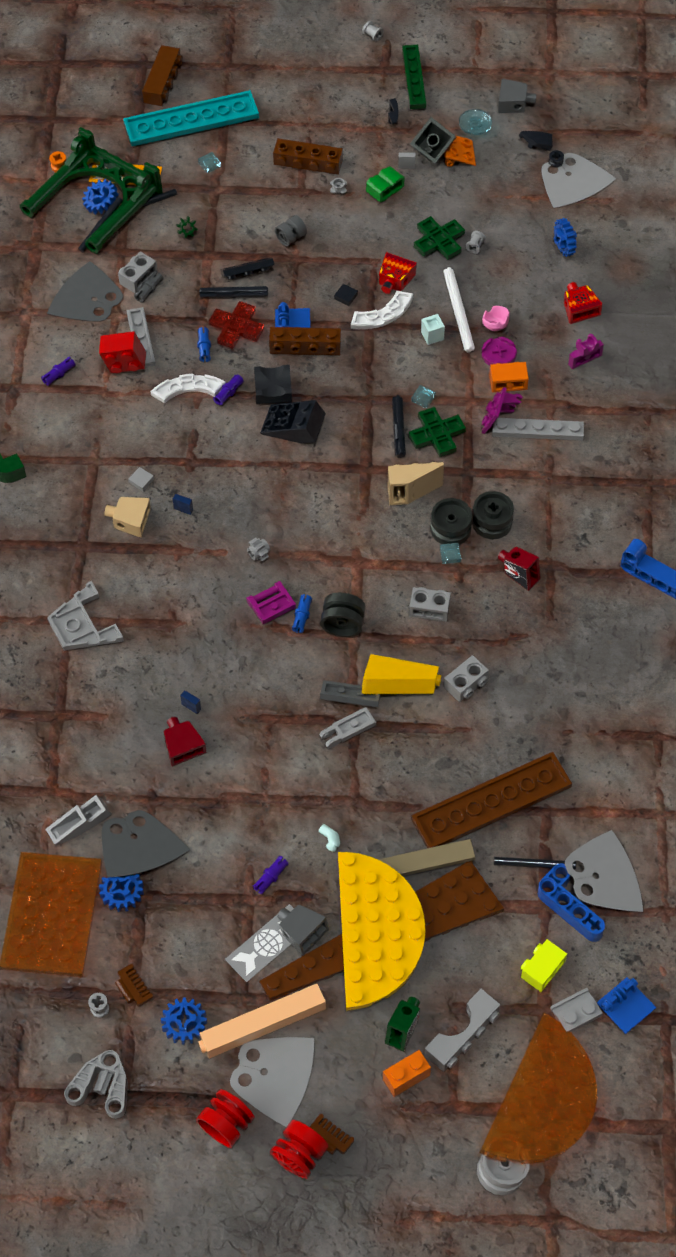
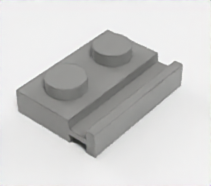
(576, 1010)

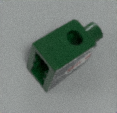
(402, 1023)

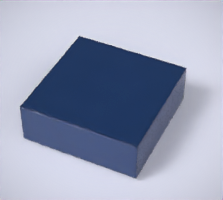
(183, 504)
(190, 702)

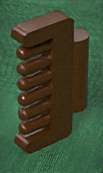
(127, 988)
(333, 1142)

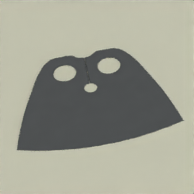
(75, 295)
(151, 848)

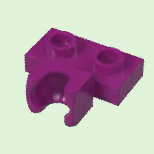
(585, 351)

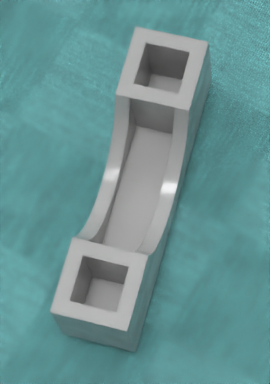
(445, 1049)

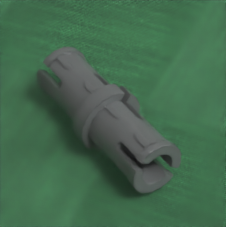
(148, 286)

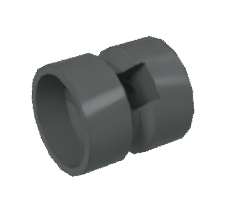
(291, 230)

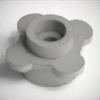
(338, 186)

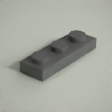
(348, 694)

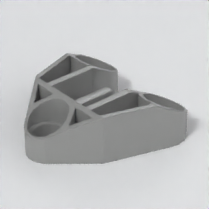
(86, 1077)

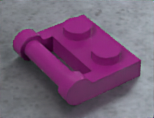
(273, 606)

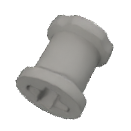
(373, 31)
(475, 242)
(103, 1008)

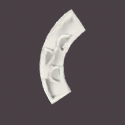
(384, 316)
(187, 383)

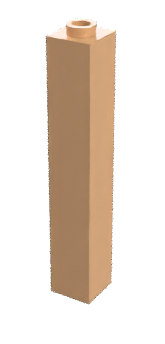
(262, 1021)

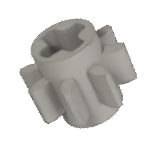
(258, 549)

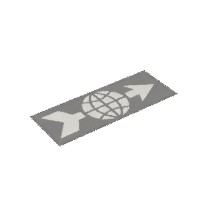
(259, 949)

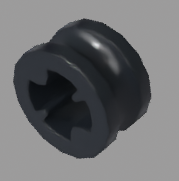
(556, 154)

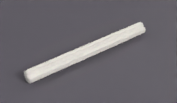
(459, 310)

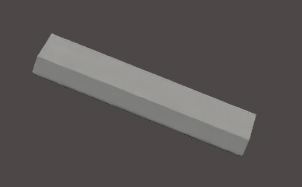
(138, 323)

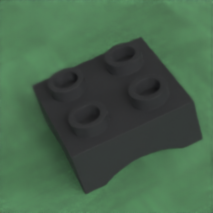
(273, 384)

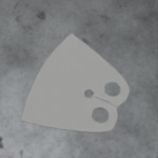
(583, 182)
(617, 881)
(289, 1070)

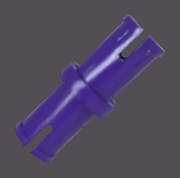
(58, 371)
(228, 389)
(270, 875)

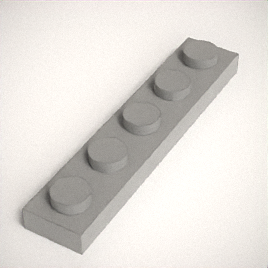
(538, 429)

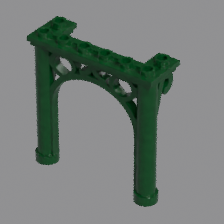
(84, 153)

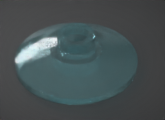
(475, 122)

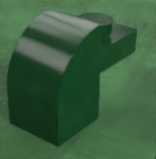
(11, 469)

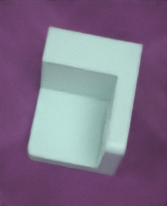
(432, 329)

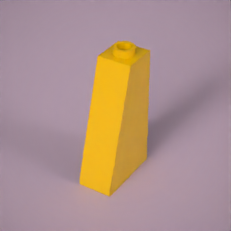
(399, 676)

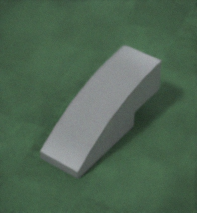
(78, 820)

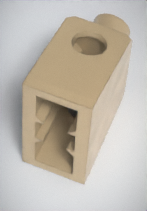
(130, 514)

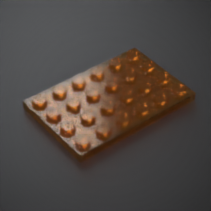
(51, 914)

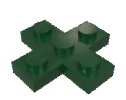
(439, 238)
(437, 431)

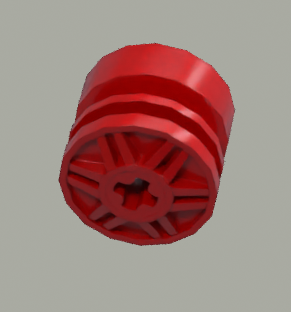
(228, 1114)
(300, 1148)

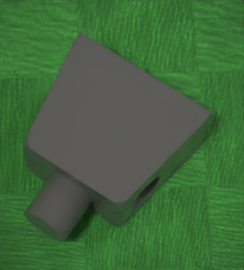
(514, 97)
(302, 927)

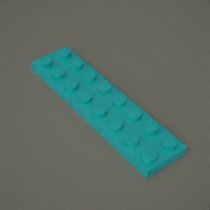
(191, 118)

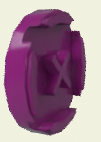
(499, 351)

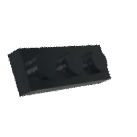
(247, 268)

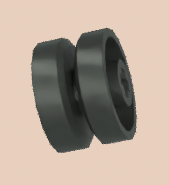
(492, 515)
(451, 521)
(342, 614)

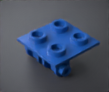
(292, 317)
(626, 1005)

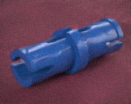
(204, 344)
(302, 613)

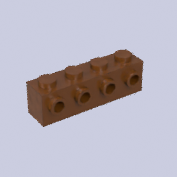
(310, 156)
(305, 341)

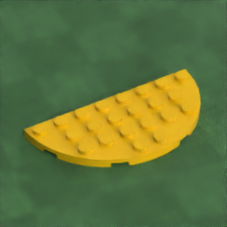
(379, 929)

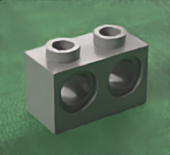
(137, 271)
(429, 608)
(463, 676)

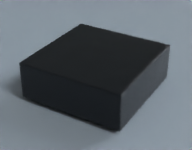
(346, 294)

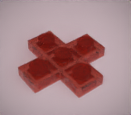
(236, 324)

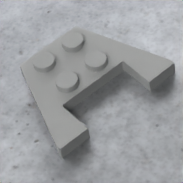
(75, 627)

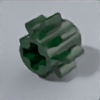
(189, 230)

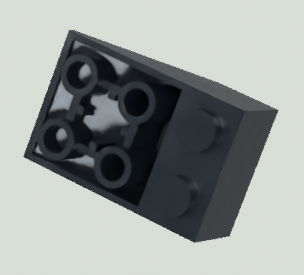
(294, 421)

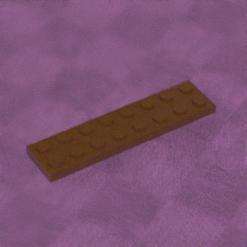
(491, 801)

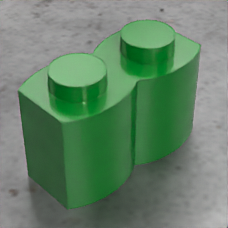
(385, 184)

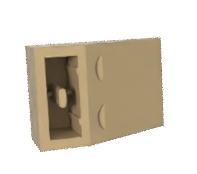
(413, 481)

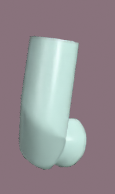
(333, 837)

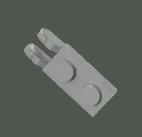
(348, 727)

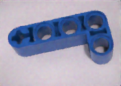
(648, 569)
(573, 907)

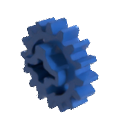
(100, 196)
(565, 237)
(118, 897)
(174, 1020)

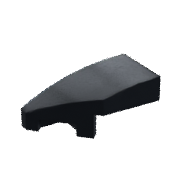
(393, 113)
(537, 139)

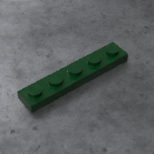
(414, 77)

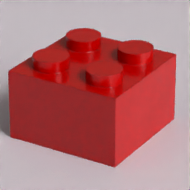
(122, 352)

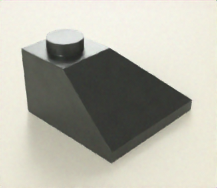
(433, 140)

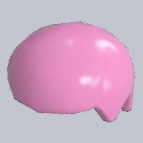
(496, 319)

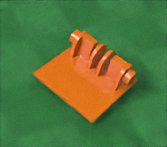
(461, 151)

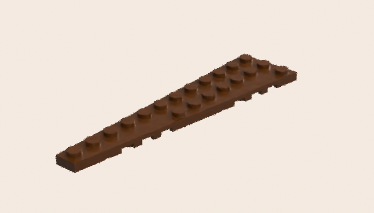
(446, 904)

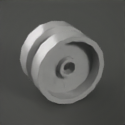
(501, 1176)

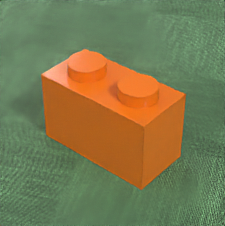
(509, 375)
(406, 1073)

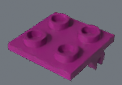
(501, 404)

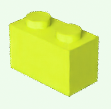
(543, 965)

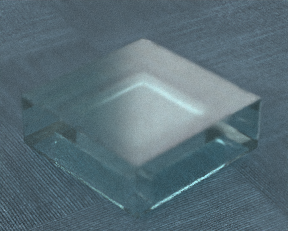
(209, 162)
(423, 396)
(450, 553)

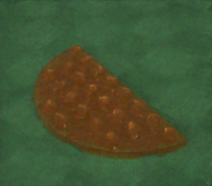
(546, 1101)

